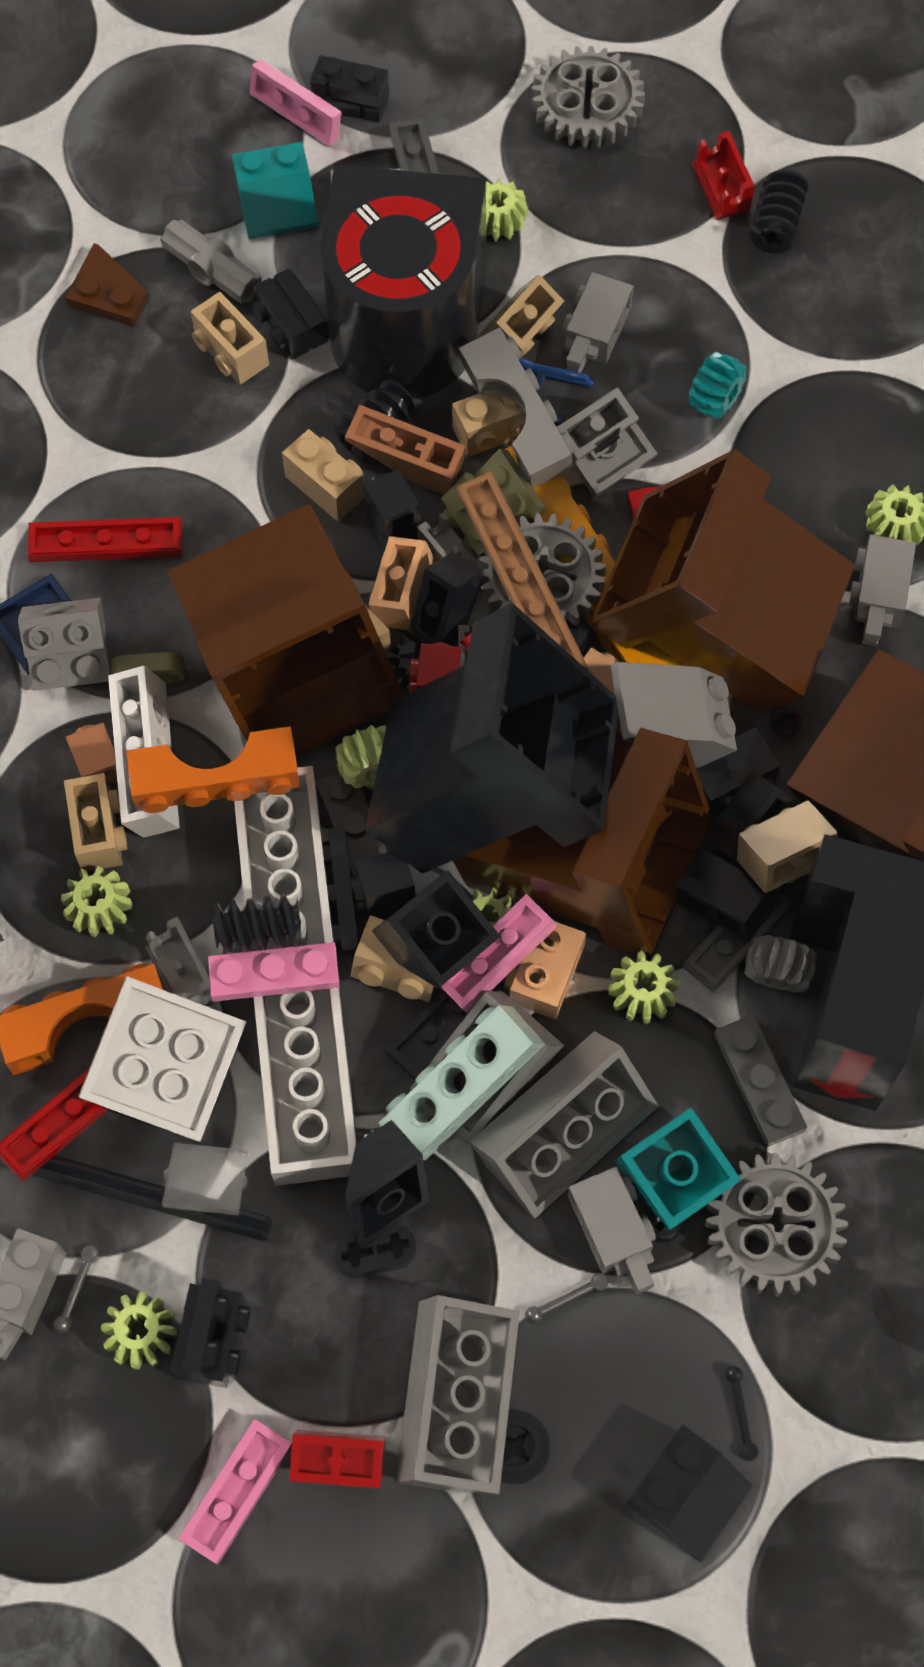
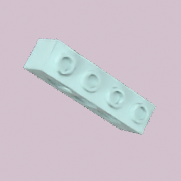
(514, 1048)

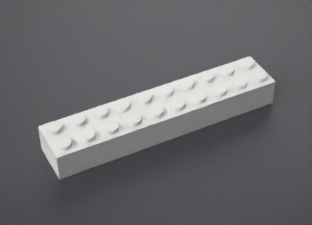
(298, 1032)

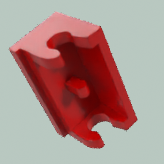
(724, 177)
(337, 1458)

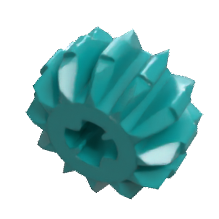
(717, 385)

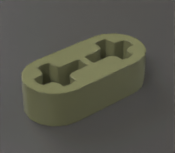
(165, 665)

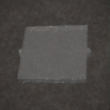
(205, 1178)

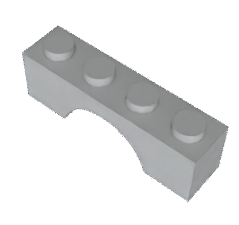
(495, 369)

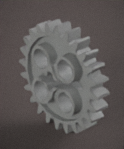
(615, 96)
(549, 543)
(778, 1264)

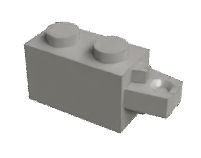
(596, 320)
(882, 586)
(613, 1226)
(25, 1285)

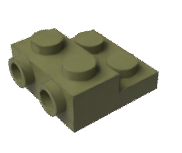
(515, 488)

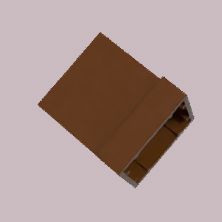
(726, 583)
(286, 632)
(870, 761)
(628, 871)

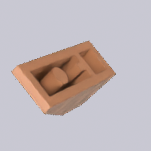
(417, 453)

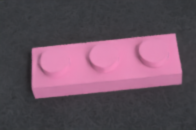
(295, 102)
(520, 934)
(273, 971)
(235, 1491)

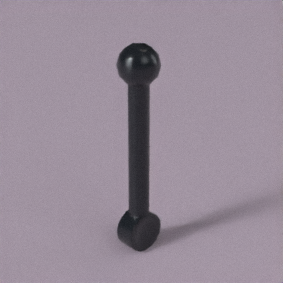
(748, 1450)

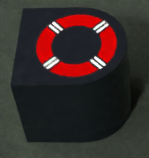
(403, 274)

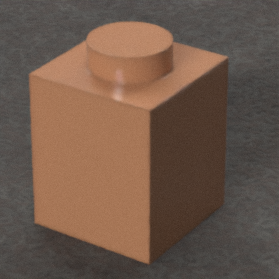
(93, 751)

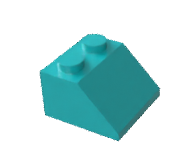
(275, 190)
(678, 1169)

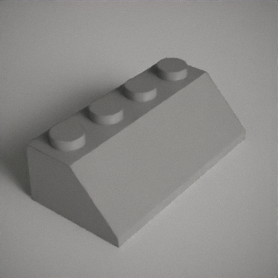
(565, 1123)
(458, 1396)

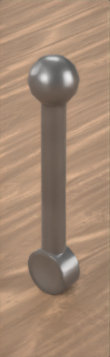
(90, 1256)
(598, 1283)

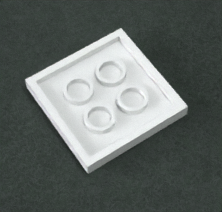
(162, 1059)

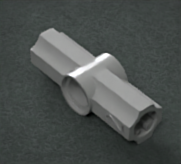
(210, 261)

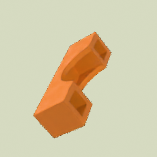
(164, 781)
(33, 1031)

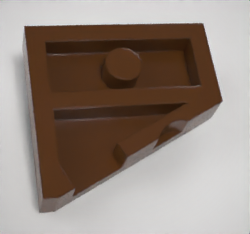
(107, 289)

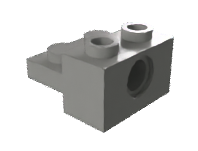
(596, 428)
(65, 643)

